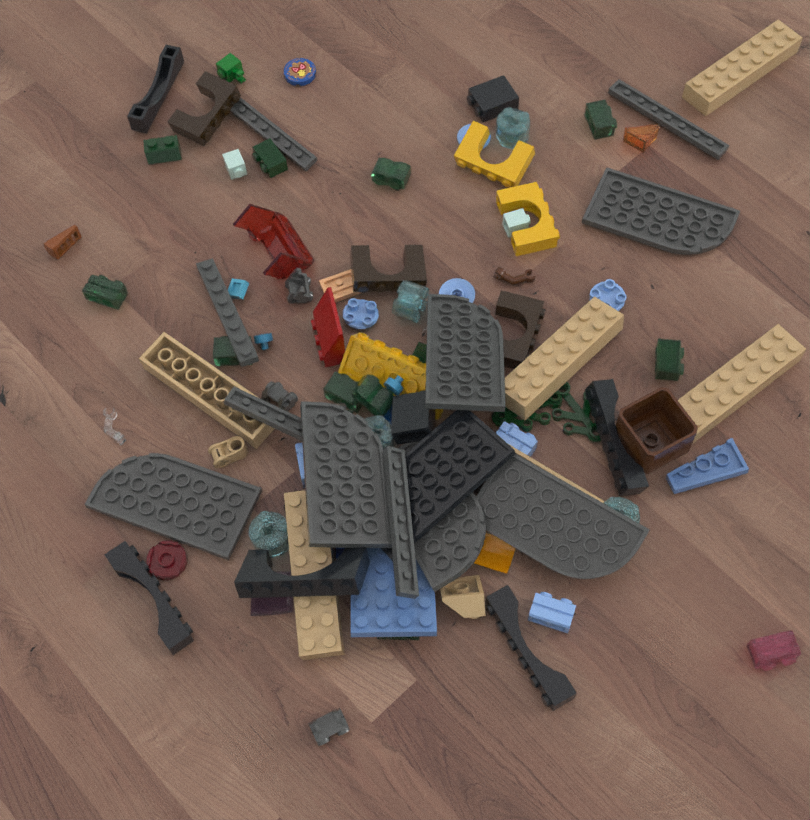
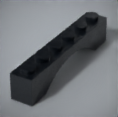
(144, 112)
(627, 474)
(170, 628)
(553, 685)

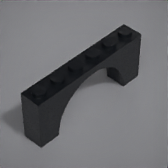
(341, 577)

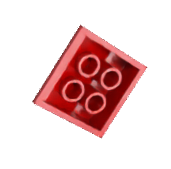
(329, 330)

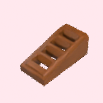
(62, 242)

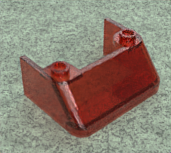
(278, 238)

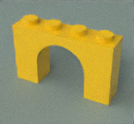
(508, 172)
(530, 198)

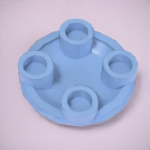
(609, 293)
(360, 313)

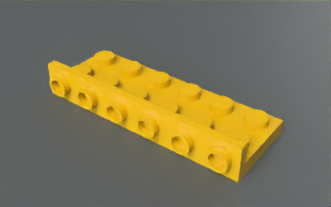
(374, 358)

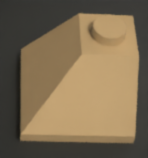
(465, 596)

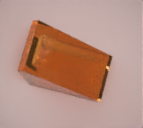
(641, 136)

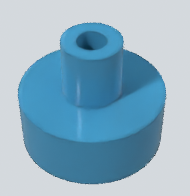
(263, 339)
(394, 384)

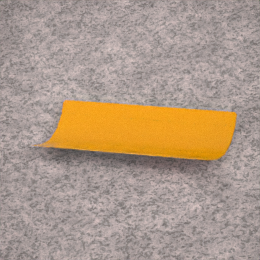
(495, 554)

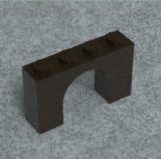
(202, 128)
(367, 278)
(527, 312)

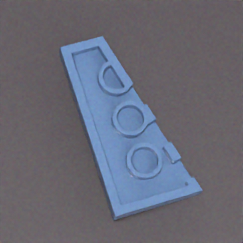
(715, 466)

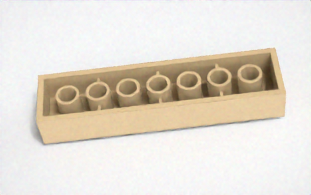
(741, 67)
(561, 357)
(741, 379)
(202, 386)
(316, 616)

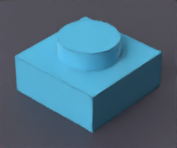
(238, 288)

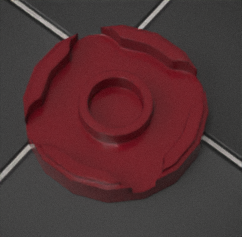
(166, 560)

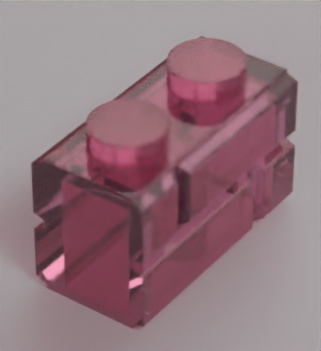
(774, 650)

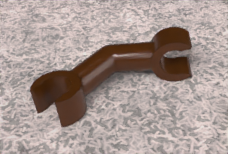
(501, 274)

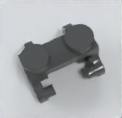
(298, 287)
(280, 395)
(328, 725)

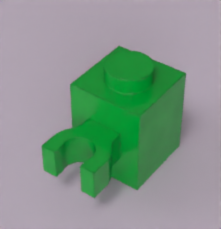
(230, 69)

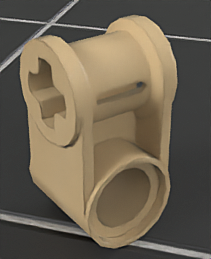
(227, 452)

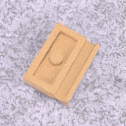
(340, 284)

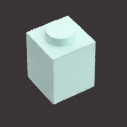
(234, 164)
(515, 221)

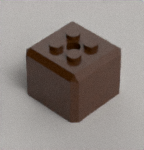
(658, 417)

